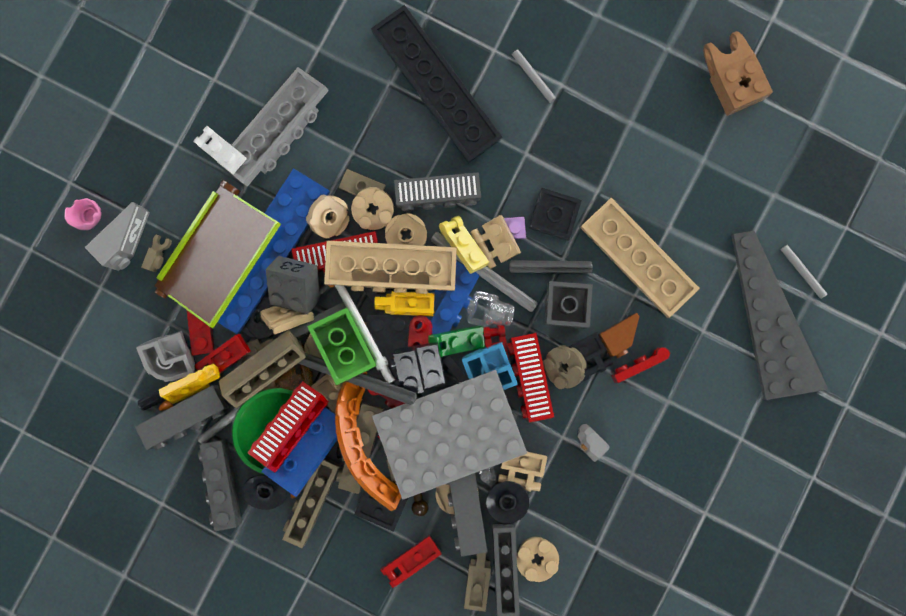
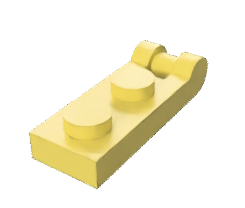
(467, 249)

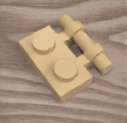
(500, 238)
(530, 464)

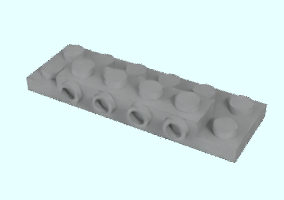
(278, 125)

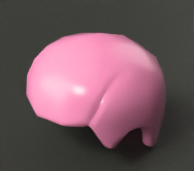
(83, 214)

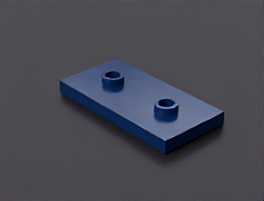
(306, 455)

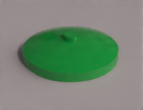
(252, 420)

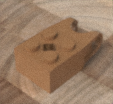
(736, 69)

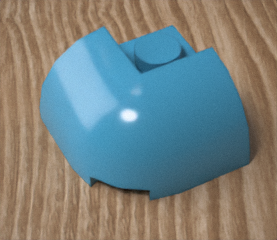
(490, 359)

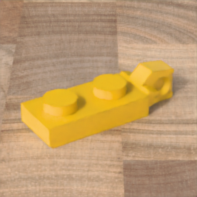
(406, 303)
(190, 384)

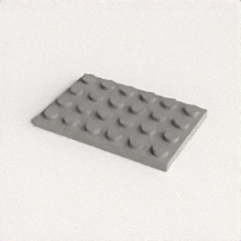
(449, 434)

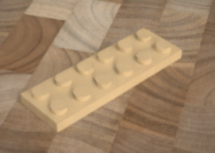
(639, 258)

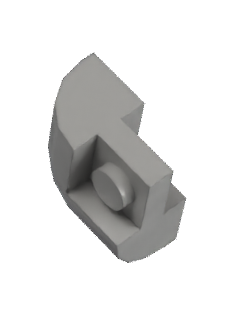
(167, 357)

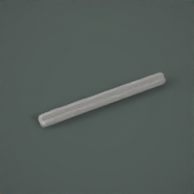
(494, 279)

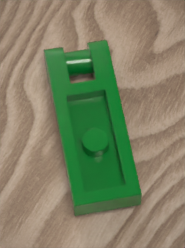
(459, 340)

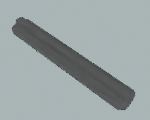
(531, 266)

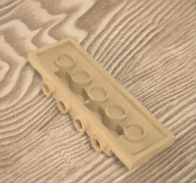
(390, 266)

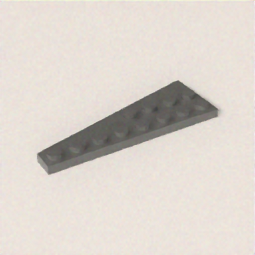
(778, 344)

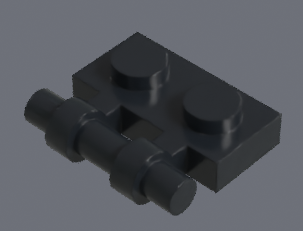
(591, 348)

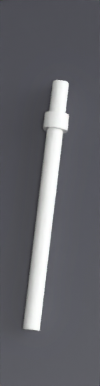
(380, 361)

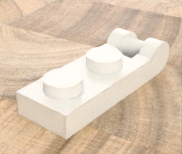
(220, 150)

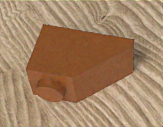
(620, 336)

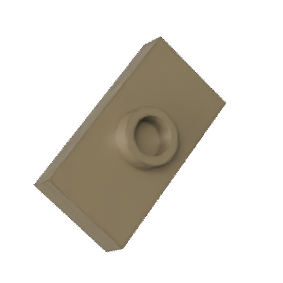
(354, 183)

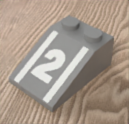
(120, 238)

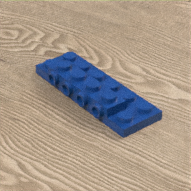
(450, 303)

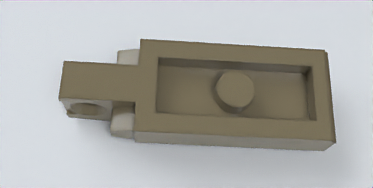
(477, 583)

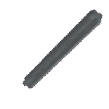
(365, 381)

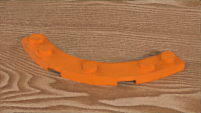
(351, 448)

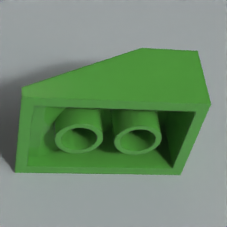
(341, 346)

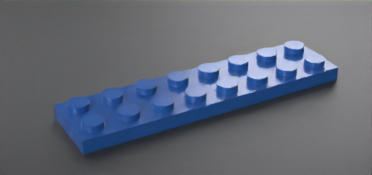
(290, 210)

